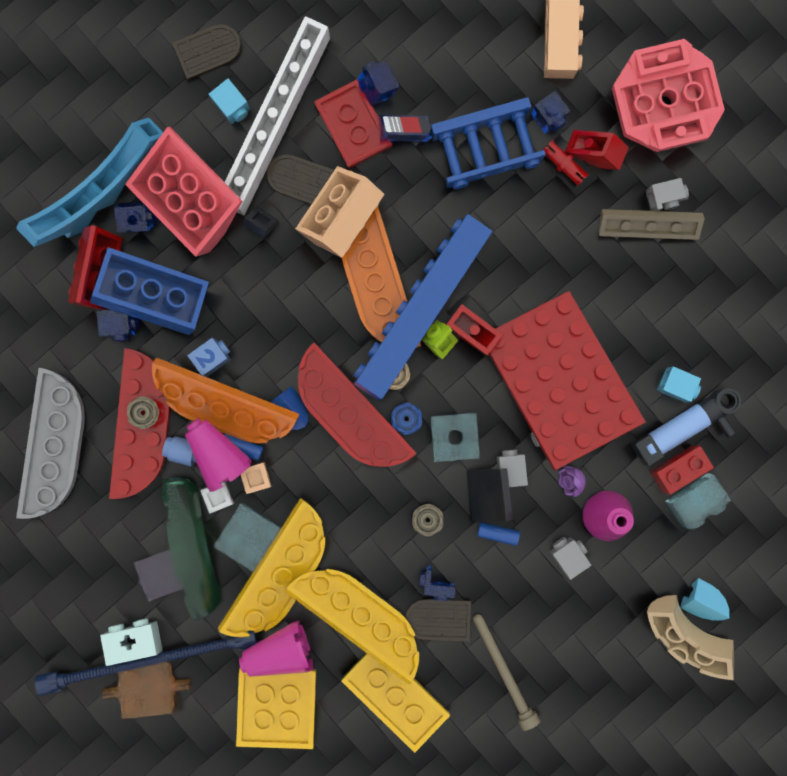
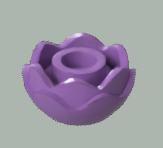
(572, 480)

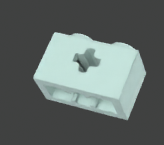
(117, 648)

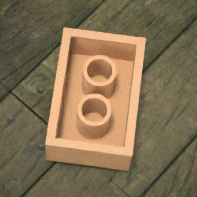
(340, 211)

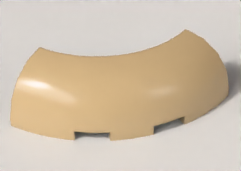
(687, 642)

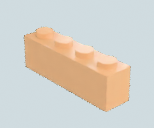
(562, 38)

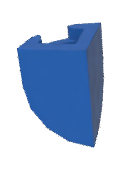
(291, 400)

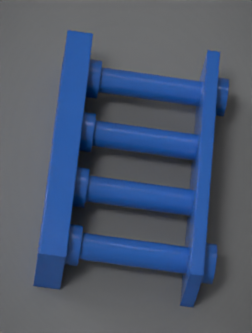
(492, 119)

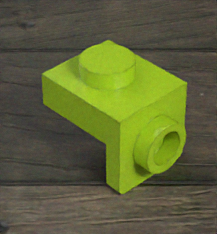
(439, 339)

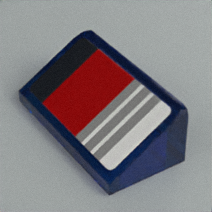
(404, 128)

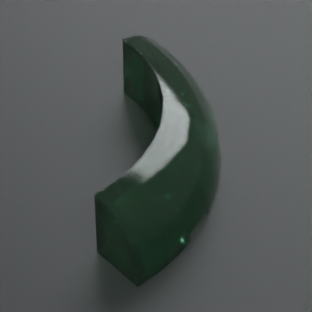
(189, 546)

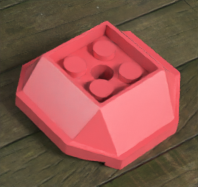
(683, 77)

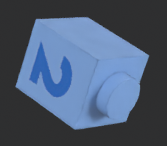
(210, 356)

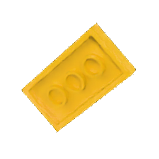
(403, 707)

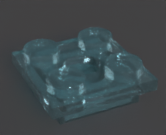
(466, 449)

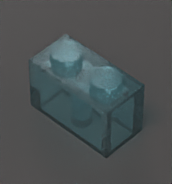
(698, 501)

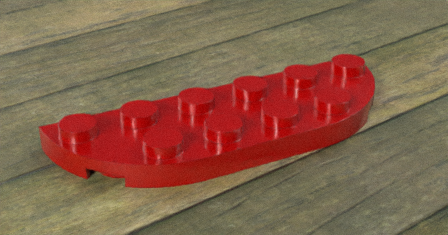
(348, 413)
(136, 450)

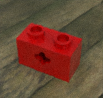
(681, 469)

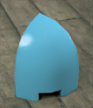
(706, 602)

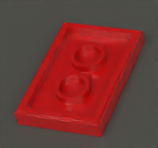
(352, 124)

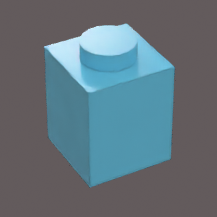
(230, 102)
(679, 384)

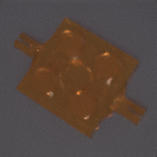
(146, 691)

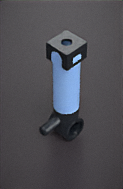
(708, 411)

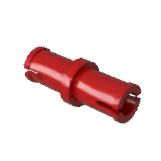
(565, 163)

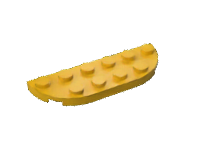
(290, 555)
(360, 618)

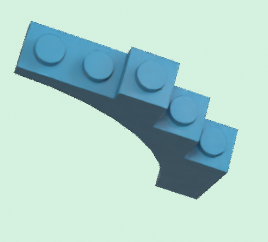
(96, 192)

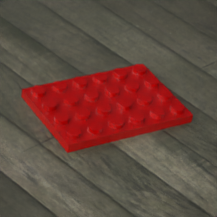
(563, 381)

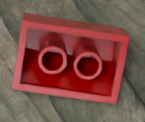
(90, 257)

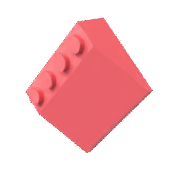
(184, 193)

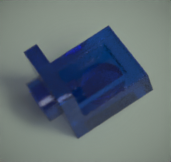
(439, 590)

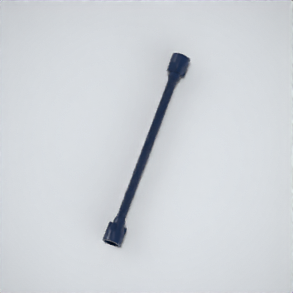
(53, 682)

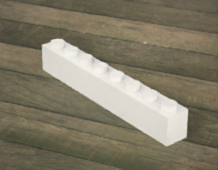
(277, 110)

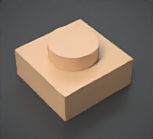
(256, 478)

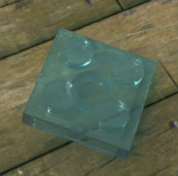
(247, 537)

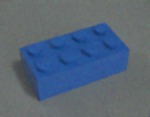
(149, 291)

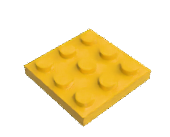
(276, 710)

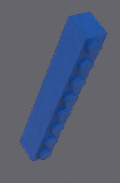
(422, 308)

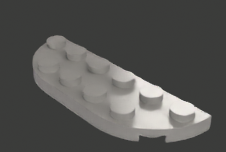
(51, 445)

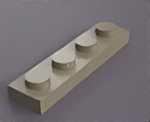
(650, 224)

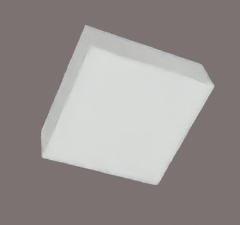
(218, 499)

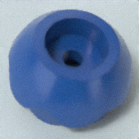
(410, 426)

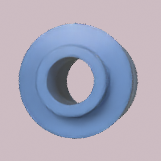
(178, 451)

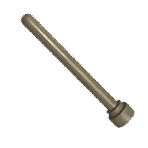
(527, 718)

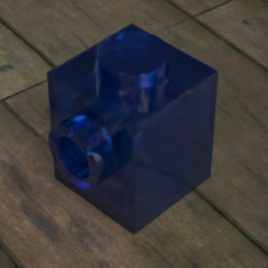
(377, 82)
(550, 113)
(133, 217)
(116, 325)

